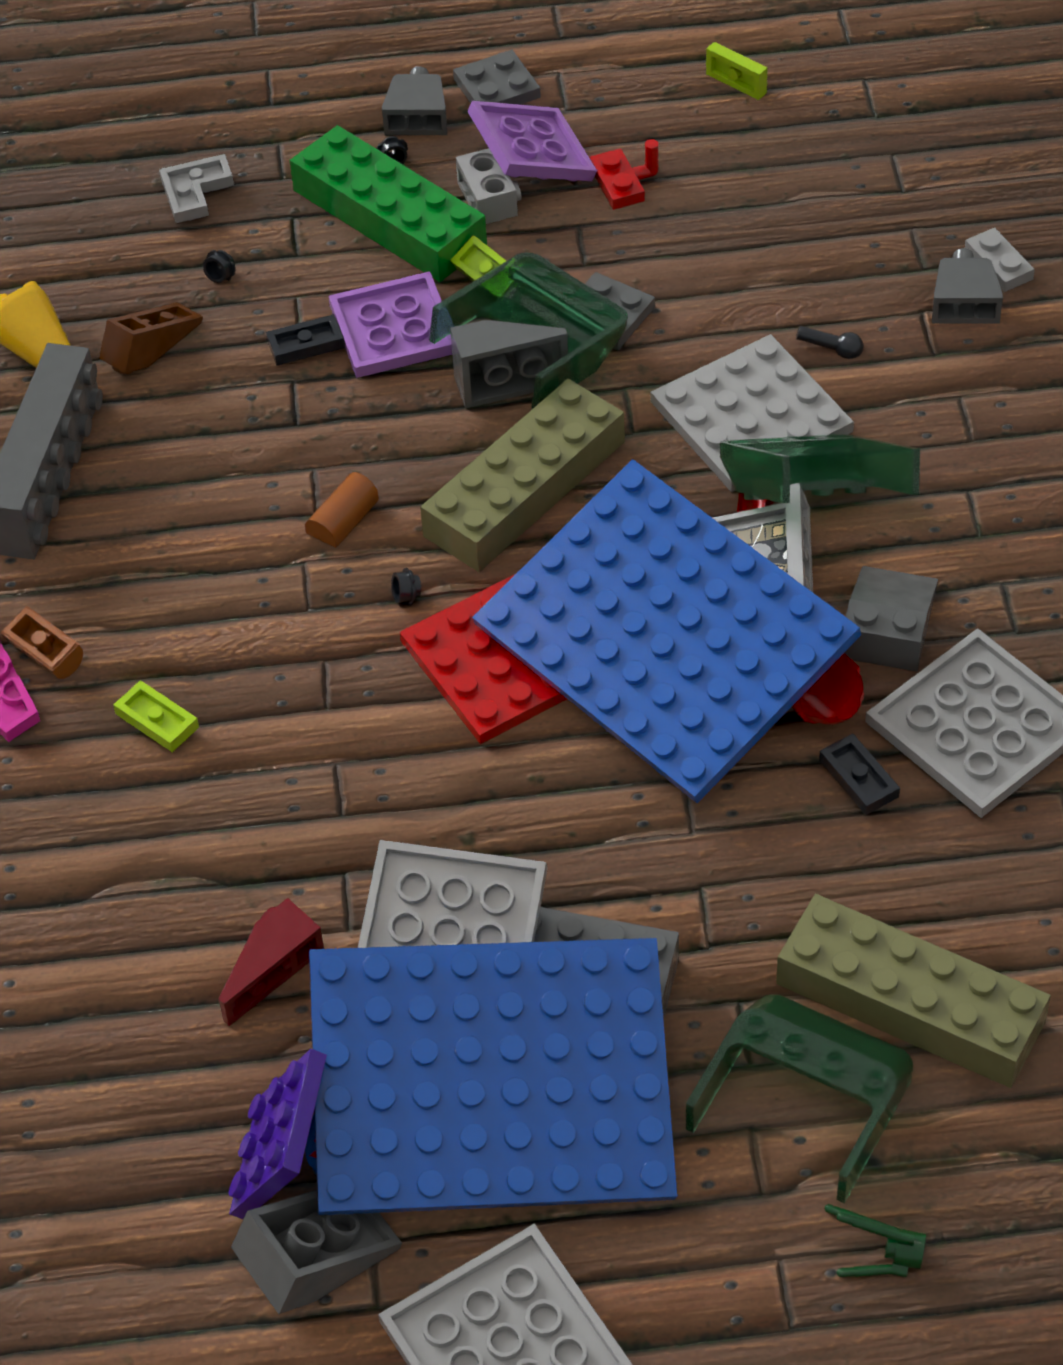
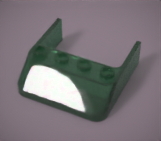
(540, 294)
(820, 464)
(822, 1051)

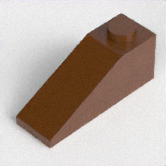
(144, 336)

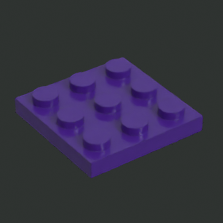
(277, 1134)

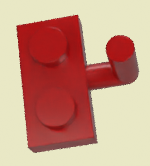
(620, 180)

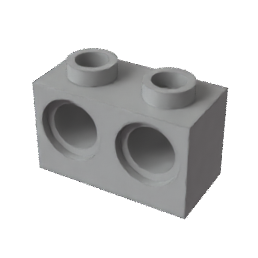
(487, 186)

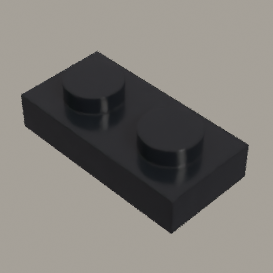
(305, 340)
(859, 774)

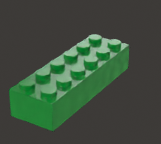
(386, 201)

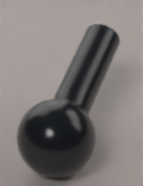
(847, 345)

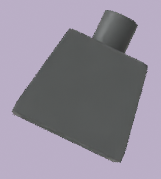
(415, 105)
(966, 291)

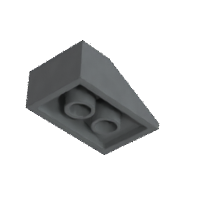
(502, 358)
(892, 617)
(305, 1254)

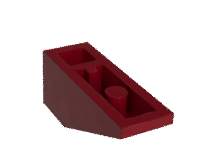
(269, 958)

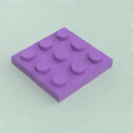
(532, 141)
(389, 324)

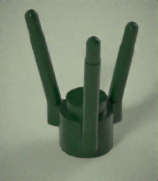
(902, 1245)

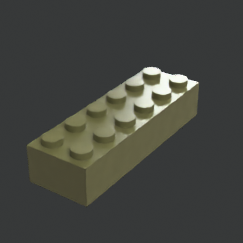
(522, 475)
(913, 990)

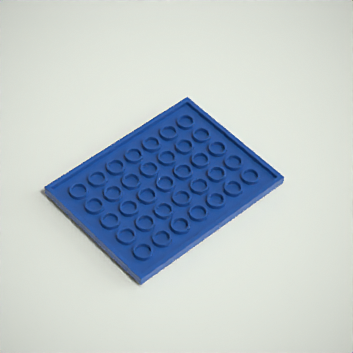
(666, 629)
(490, 1076)

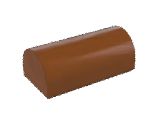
(342, 509)
(44, 643)

